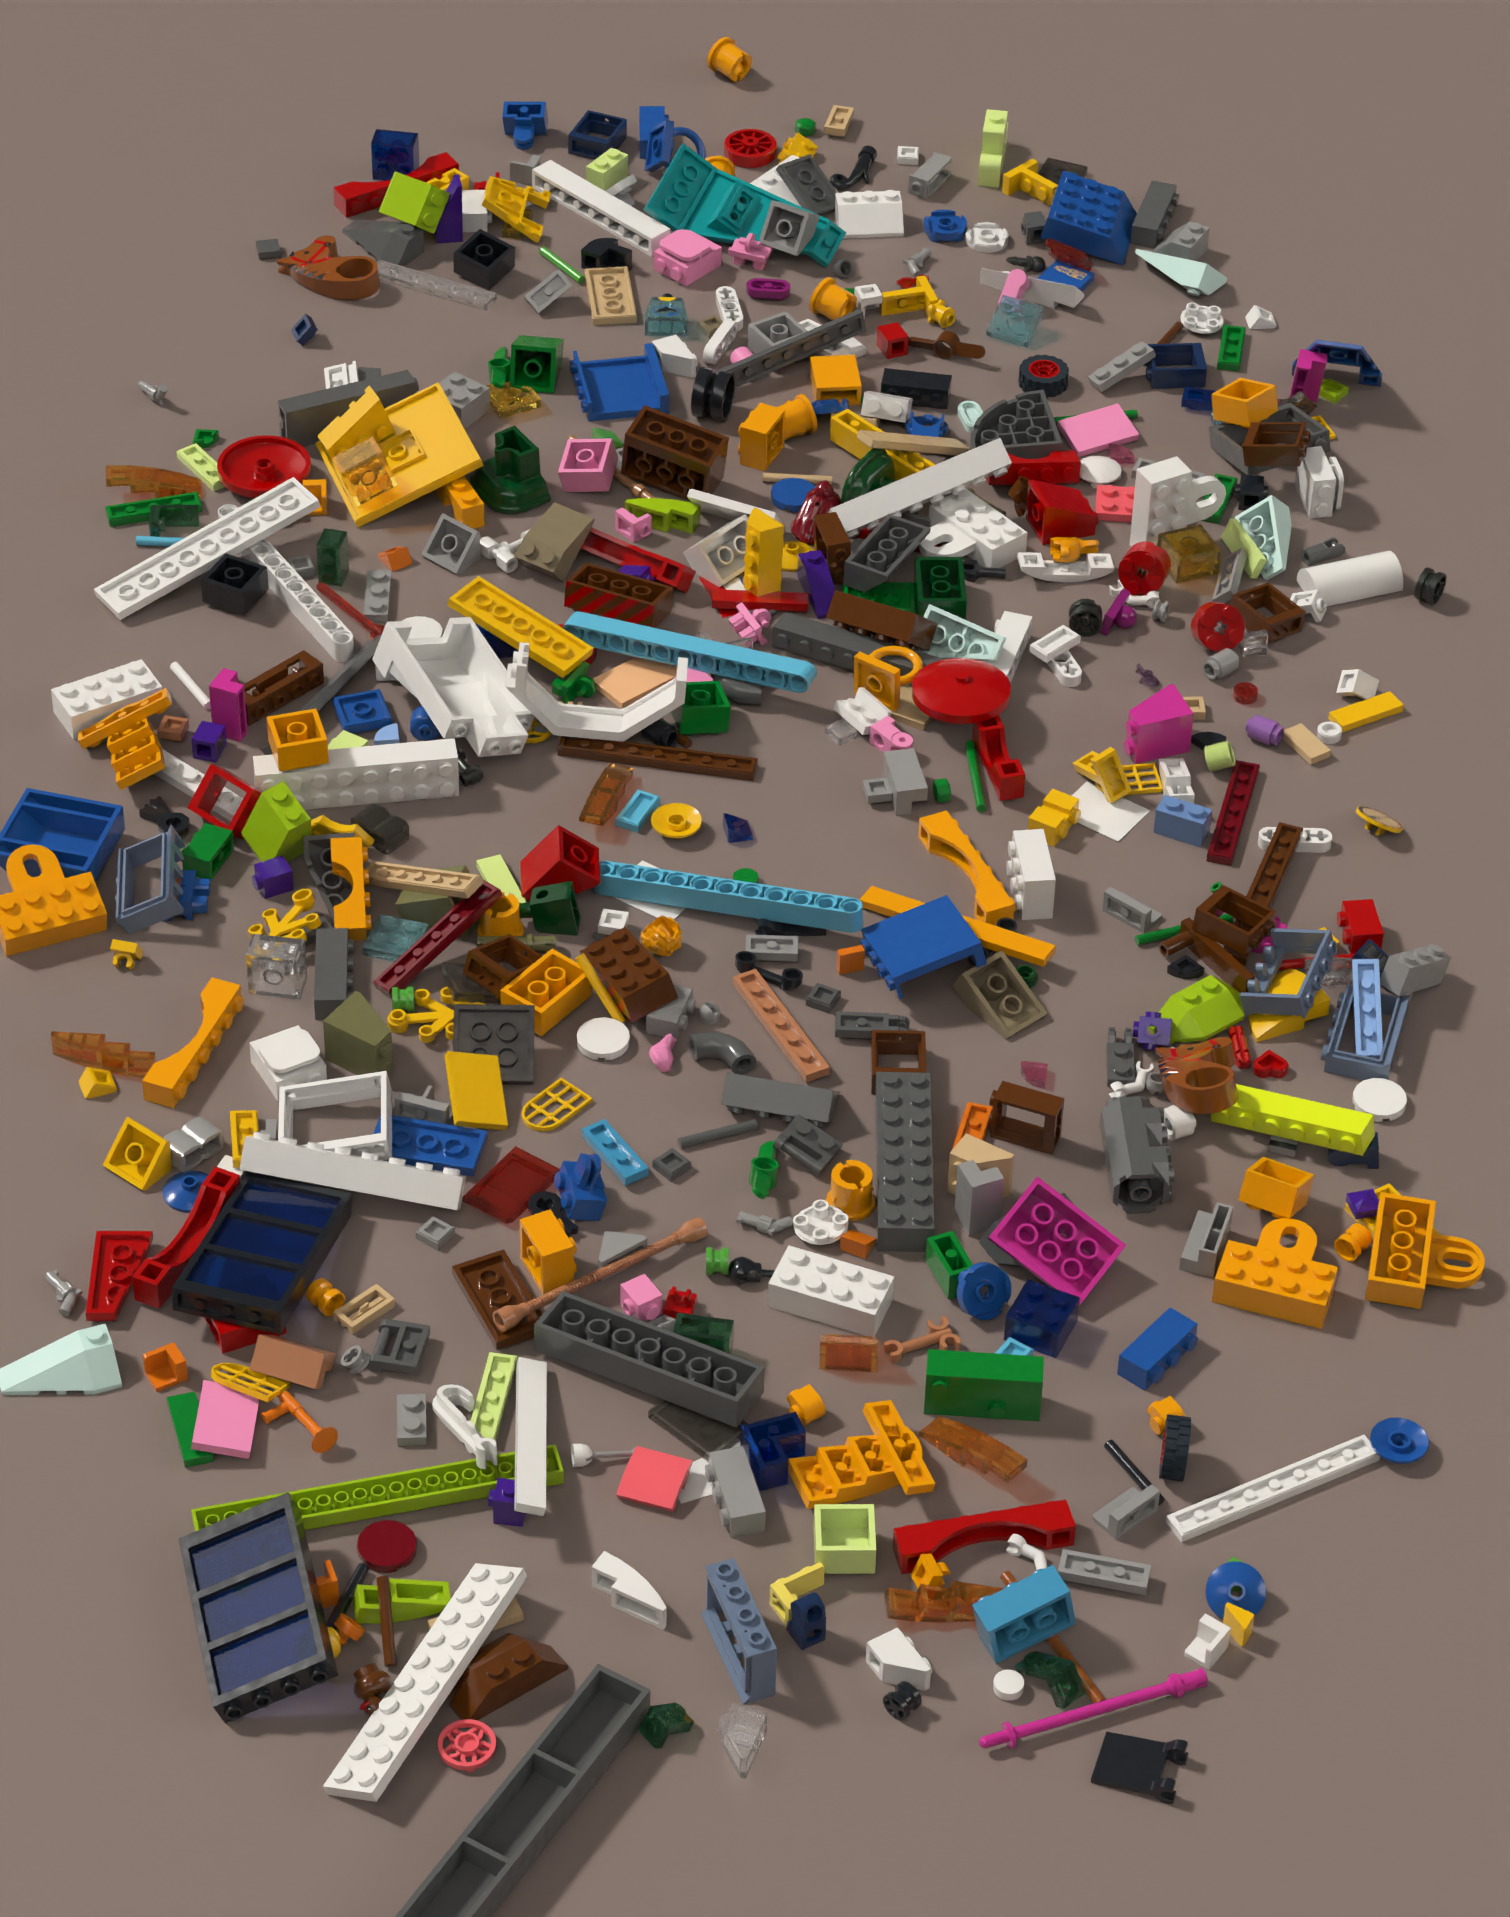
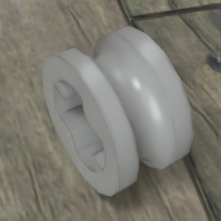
(1160, 610)
(355, 1359)

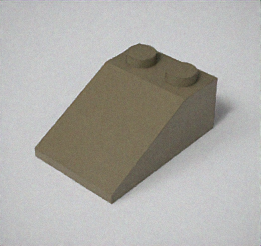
(554, 541)
(999, 996)

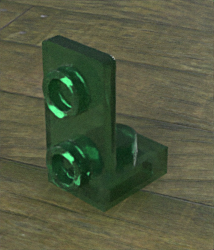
(172, 516)
(1058, 1672)

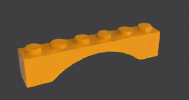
(945, 839)
(170, 1077)

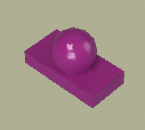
(1119, 613)

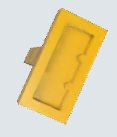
(1026, 179)
(908, 299)
(1105, 770)

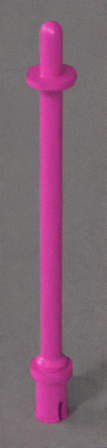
(1175, 1685)

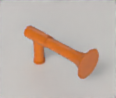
(322, 1437)

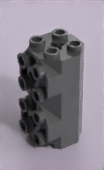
(1135, 1154)

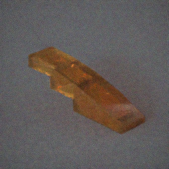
(152, 479)
(605, 794)
(94, 1052)
(973, 1447)
(936, 1603)

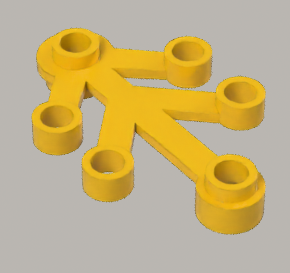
(303, 902)
(442, 1016)

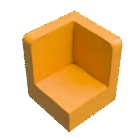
(319, 490)

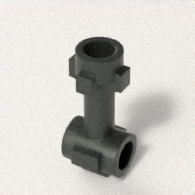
(469, 774)

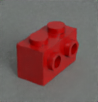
(1359, 924)

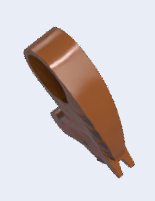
(331, 275)
(1199, 1075)

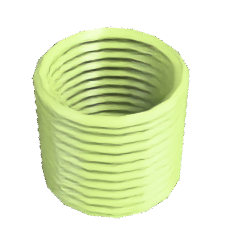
(1219, 756)

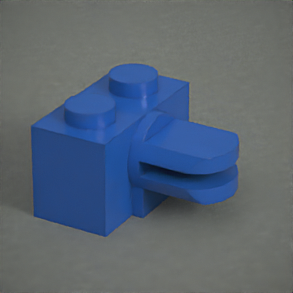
(524, 121)
(582, 1188)

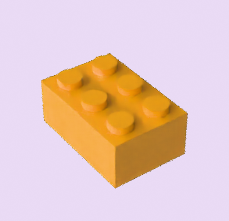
(552, 985)

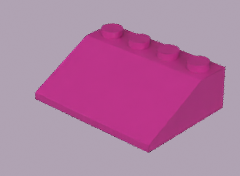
(1056, 1240)

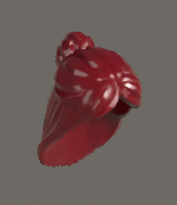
(816, 502)

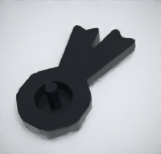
(160, 813)
(547, 1200)

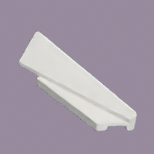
(1039, 291)

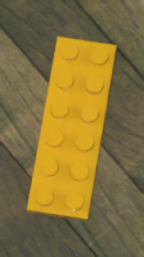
(518, 623)

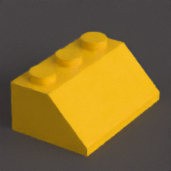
(763, 554)

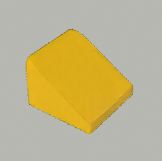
(96, 1083)
(1240, 1622)

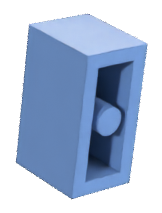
(1182, 821)

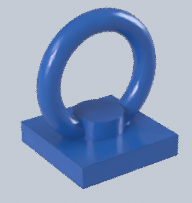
(661, 144)

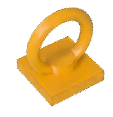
(882, 678)

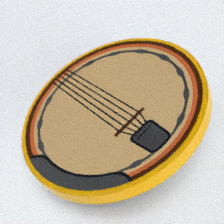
(1378, 819)

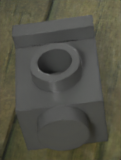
(1032, 227)

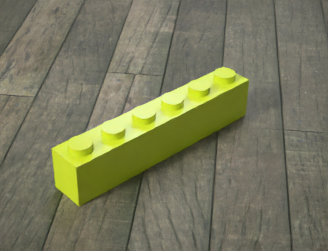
(1299, 1120)

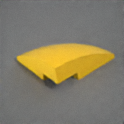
(1270, 1026)

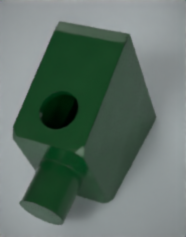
(553, 909)

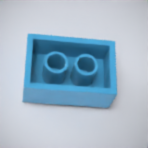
(1024, 1613)

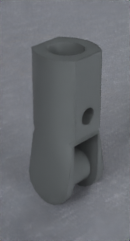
(1322, 551)

